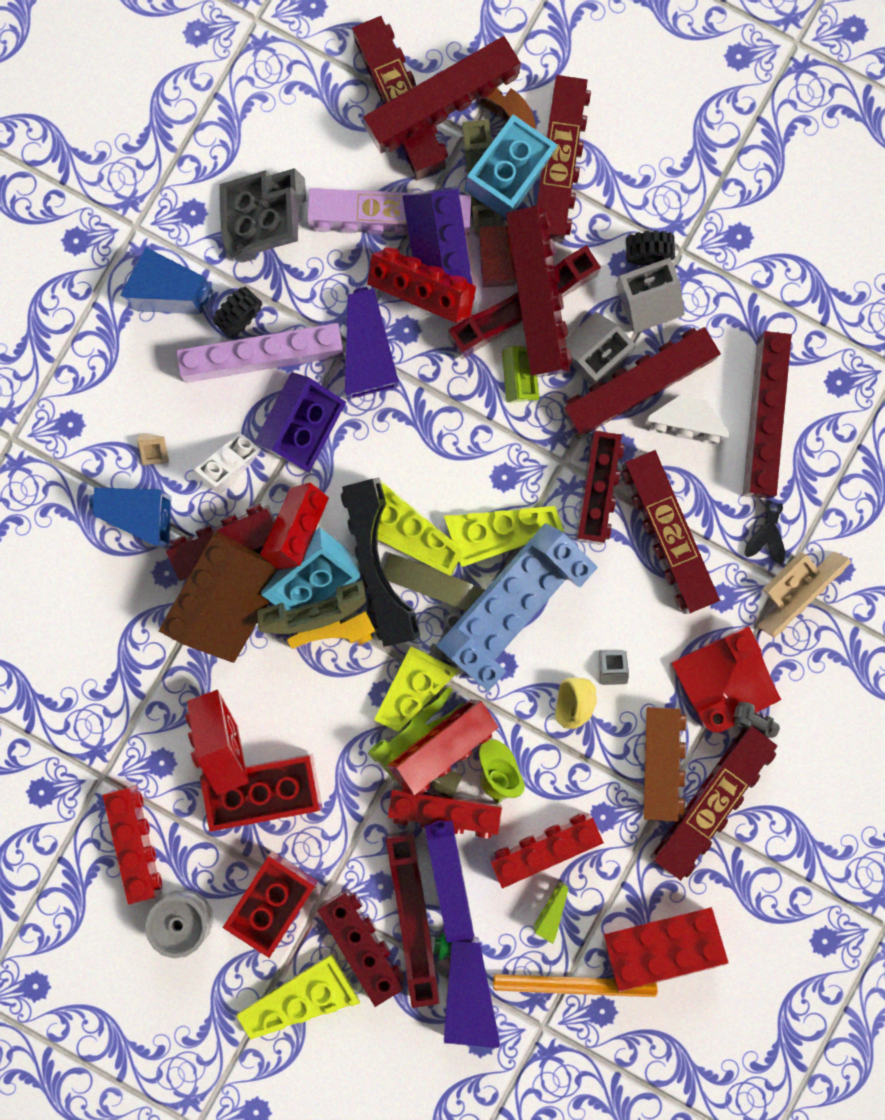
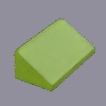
(517, 376)

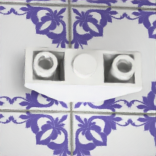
(688, 418)
(227, 464)

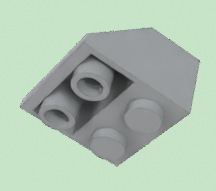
(651, 295)
(598, 347)

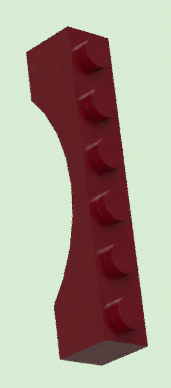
(497, 320)
(413, 919)

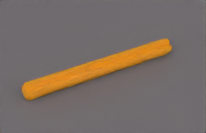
(566, 985)

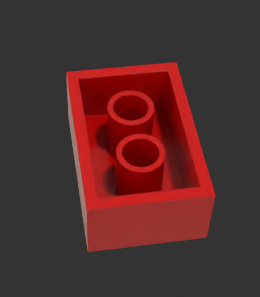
(216, 742)
(270, 904)

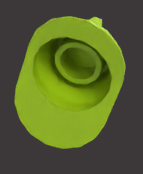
(500, 772)

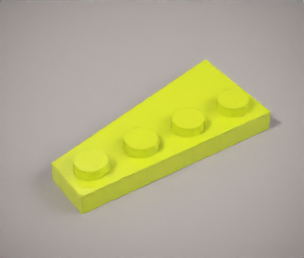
(497, 531)
(415, 535)
(309, 994)

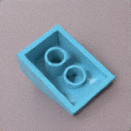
(509, 166)
(321, 571)

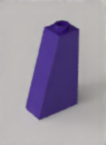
(368, 352)
(449, 881)
(468, 1002)

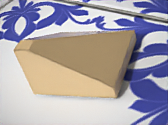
(152, 449)

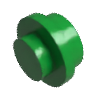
(441, 947)

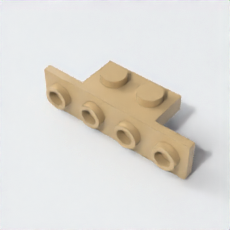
(797, 587)

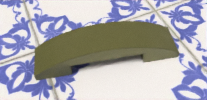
(476, 141)
(431, 582)
(316, 615)

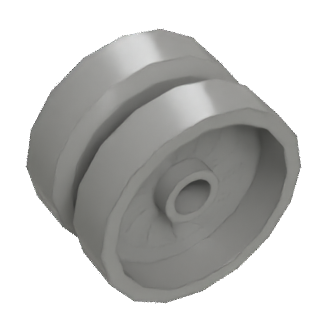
(163, 921)

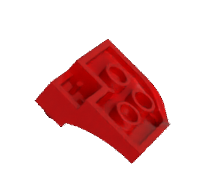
(724, 675)

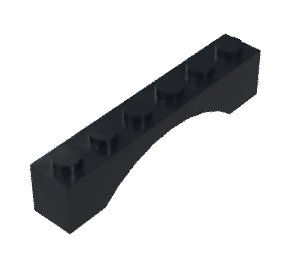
(394, 616)

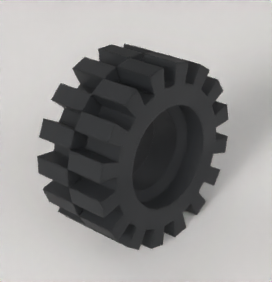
(649, 247)
(237, 312)

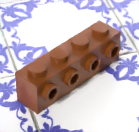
(663, 764)

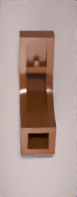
(508, 105)

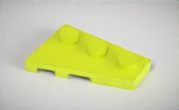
(413, 687)

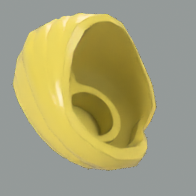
(575, 702)

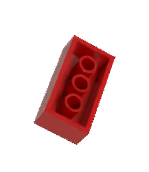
(273, 792)
(665, 949)

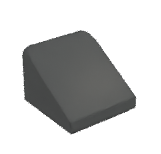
(613, 667)

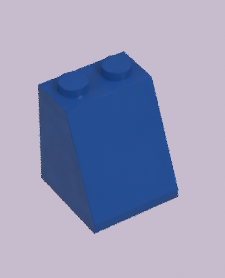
(166, 287)
(136, 511)

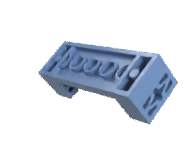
(513, 602)

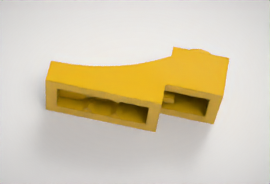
(356, 630)

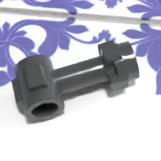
(450, 621)
(745, 717)

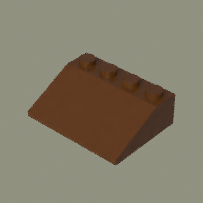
(220, 599)

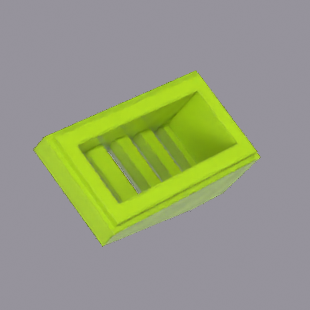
(550, 916)

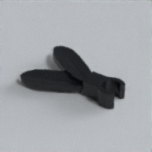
(768, 534)

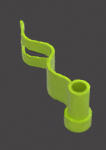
(386, 751)

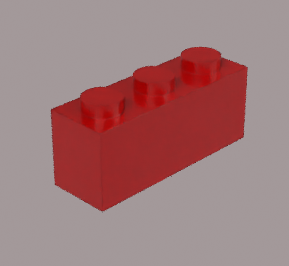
(294, 526)

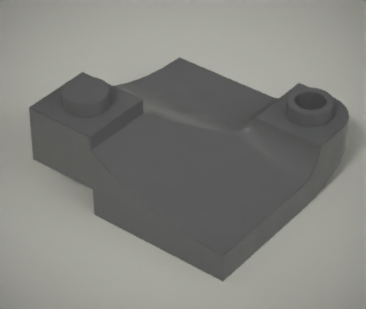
(260, 212)

